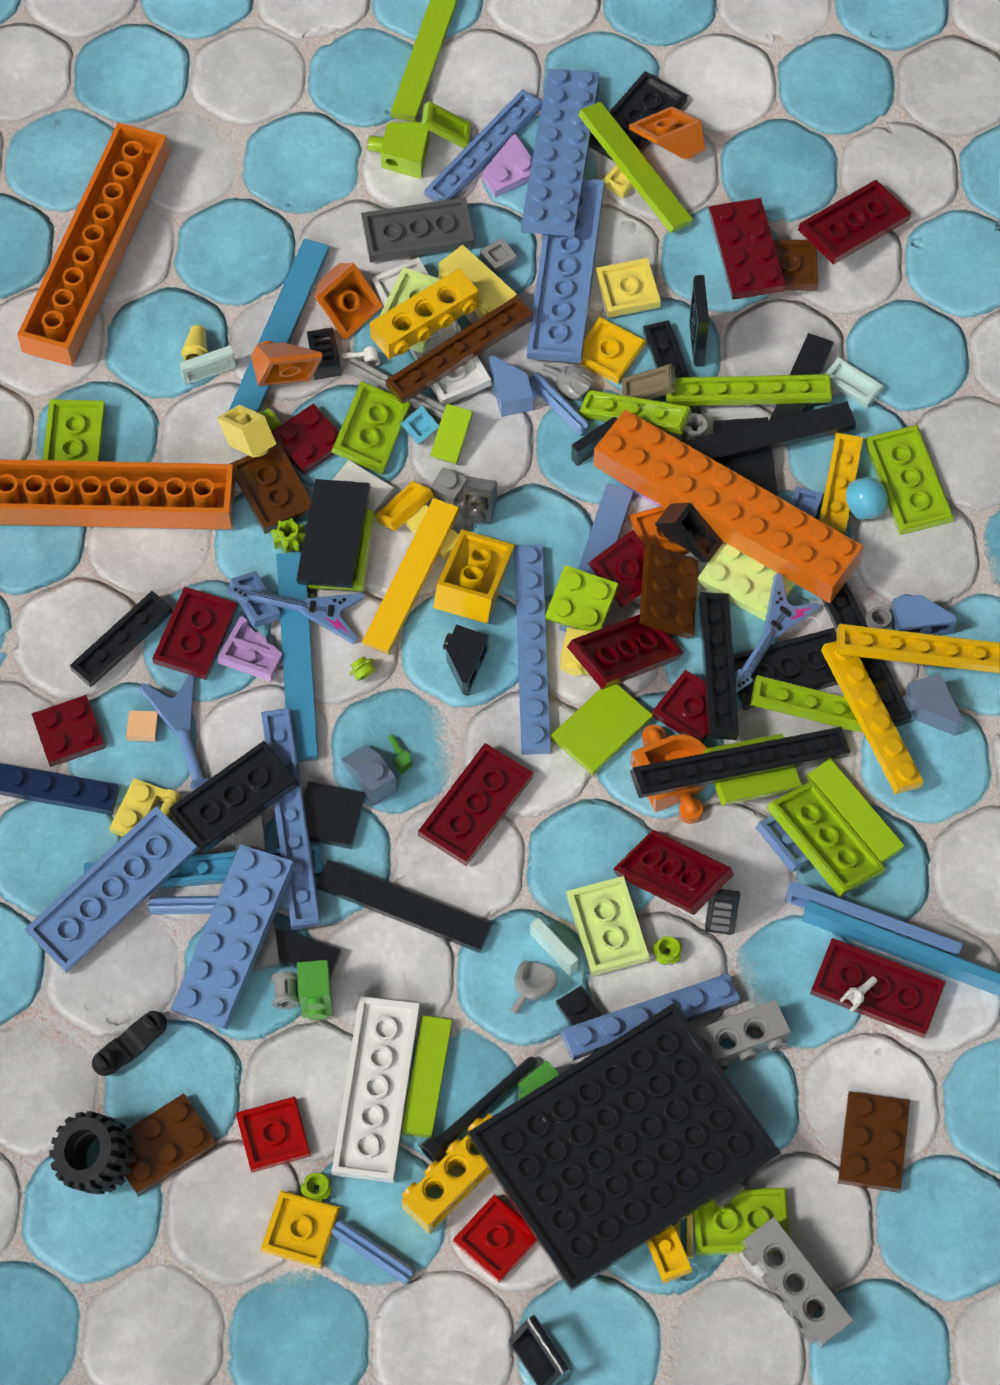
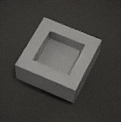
(498, 256)
(448, 485)

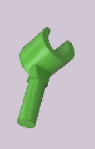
(403, 760)

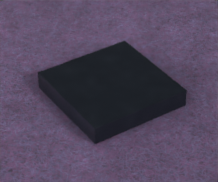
(332, 814)

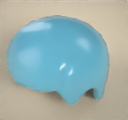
(866, 498)

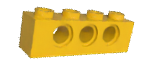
(431, 301)
(432, 1212)

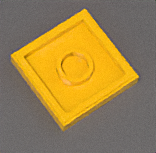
(610, 350)
(300, 1229)

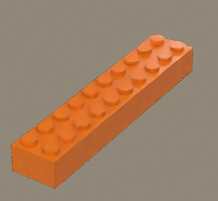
(94, 244)
(116, 494)
(732, 505)

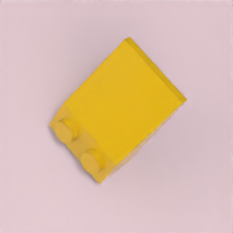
(473, 576)

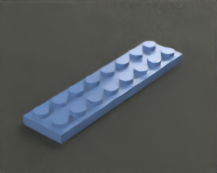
(559, 154)
(566, 283)

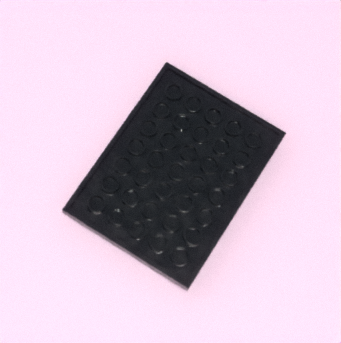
(623, 1146)

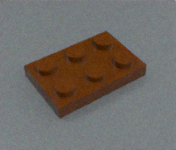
(798, 264)
(272, 488)
(668, 591)
(873, 1142)
(167, 1143)

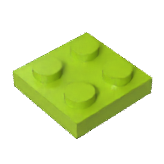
(581, 600)

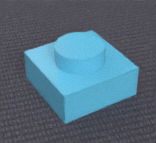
(419, 425)

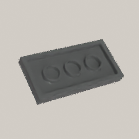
(417, 229)

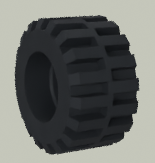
(72, 1146)

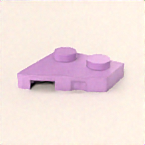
(508, 168)
(250, 652)

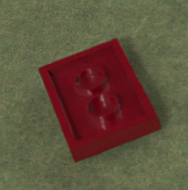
(195, 633)

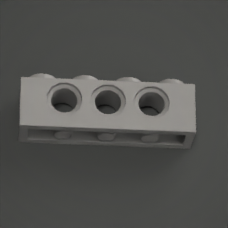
(765, 1018)
(773, 1237)

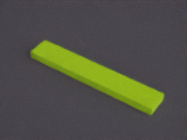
(423, 59)
(635, 167)
(751, 390)

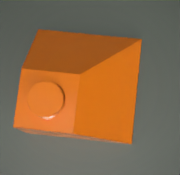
(672, 131)
(347, 298)
(283, 363)

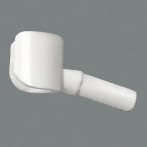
(369, 355)
(856, 995)

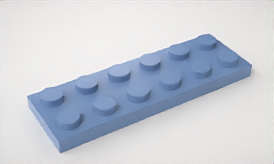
(111, 889)
(233, 937)

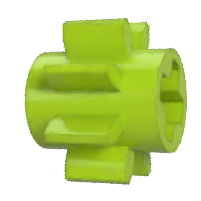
(286, 529)

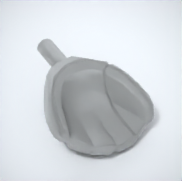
(572, 380)
(533, 982)

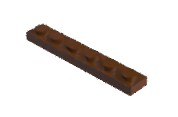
(459, 349)

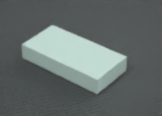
(207, 365)
(854, 383)
(554, 946)

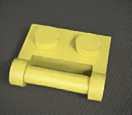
(138, 803)

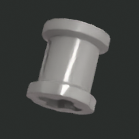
(695, 428)
(285, 990)

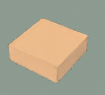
(142, 726)

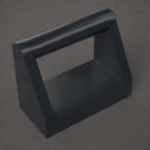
(539, 1354)

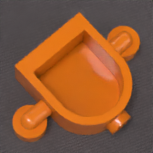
(661, 749)

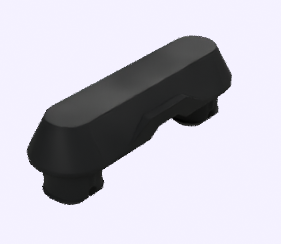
(129, 1044)

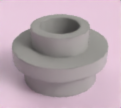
(879, 613)

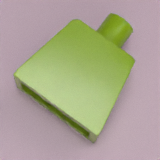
(402, 147)

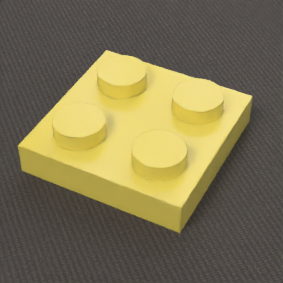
(628, 287)

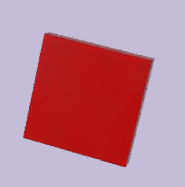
(273, 1134)
(495, 1238)

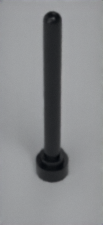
(435, 1147)

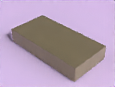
(650, 383)

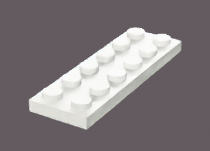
(459, 383)
(376, 1089)

